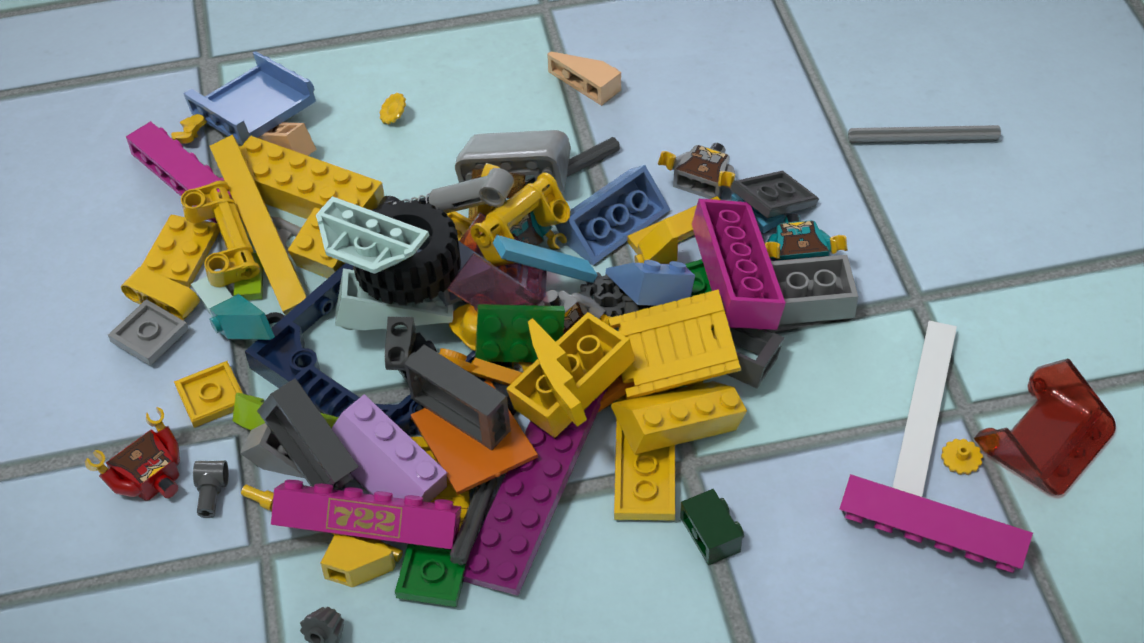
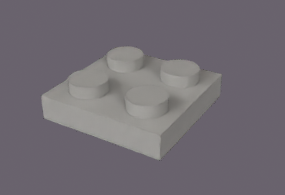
(148, 332)

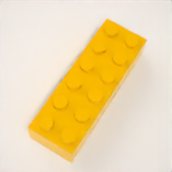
(303, 182)

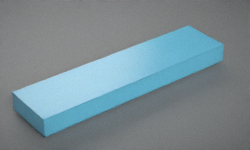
(544, 259)

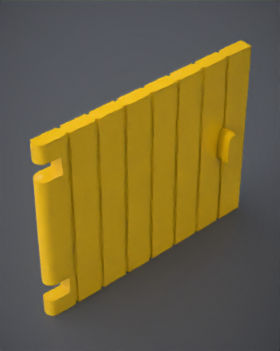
(677, 344)

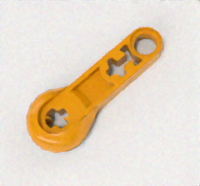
(482, 368)

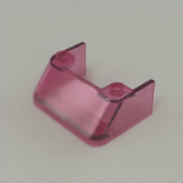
(502, 285)

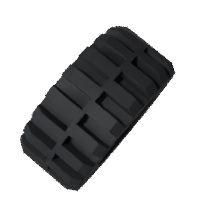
(425, 271)

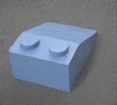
(653, 282)

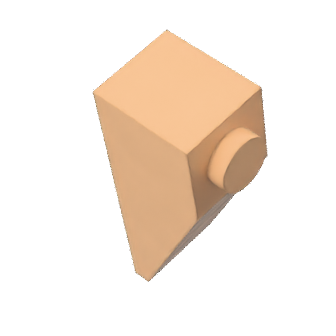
(586, 75)
(291, 136)

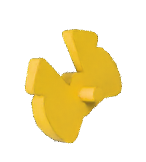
(190, 127)

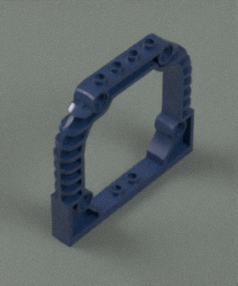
(286, 359)

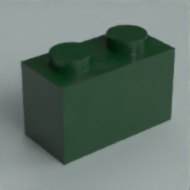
(711, 526)

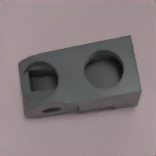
(399, 342)

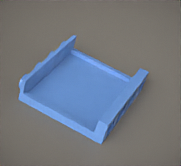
(254, 100)

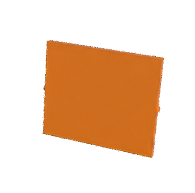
(466, 459)

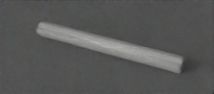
(916, 134)

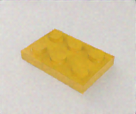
(181, 249)

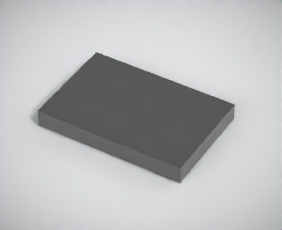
(774, 194)

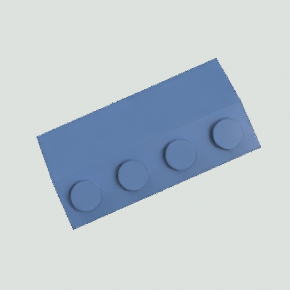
(613, 213)

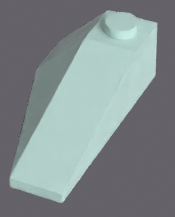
(362, 312)

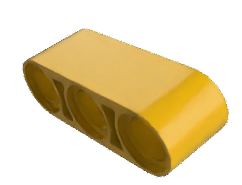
(161, 291)

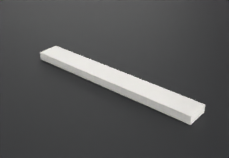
(924, 408)

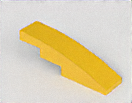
(556, 371)

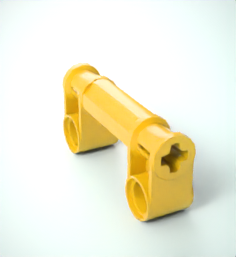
(544, 202)
(220, 206)

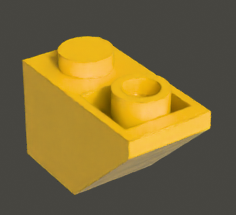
(355, 561)

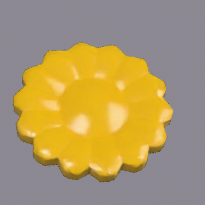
(392, 108)
(961, 456)

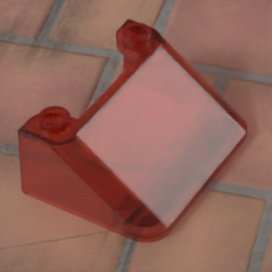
(1057, 433)

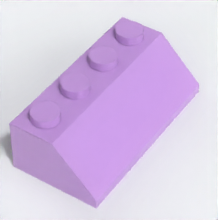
(386, 454)

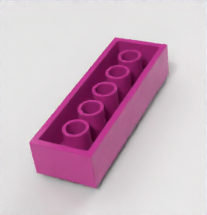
(738, 263)

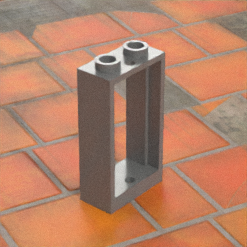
(760, 342)
(458, 397)
(307, 437)

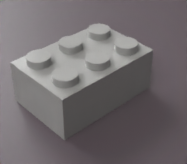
(816, 289)

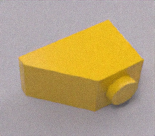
(659, 244)

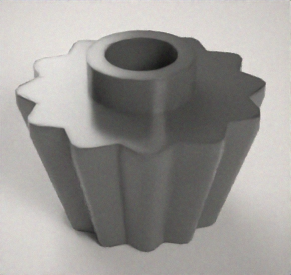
(322, 626)

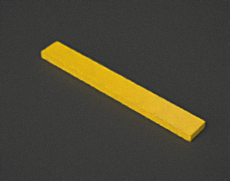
(258, 224)

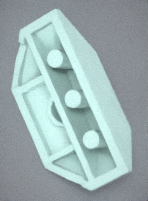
(366, 237)

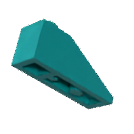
(240, 320)

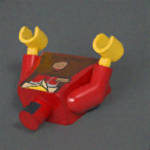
(144, 466)

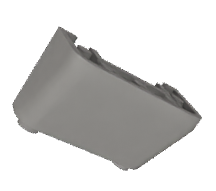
(517, 153)

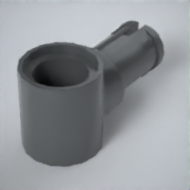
(209, 478)

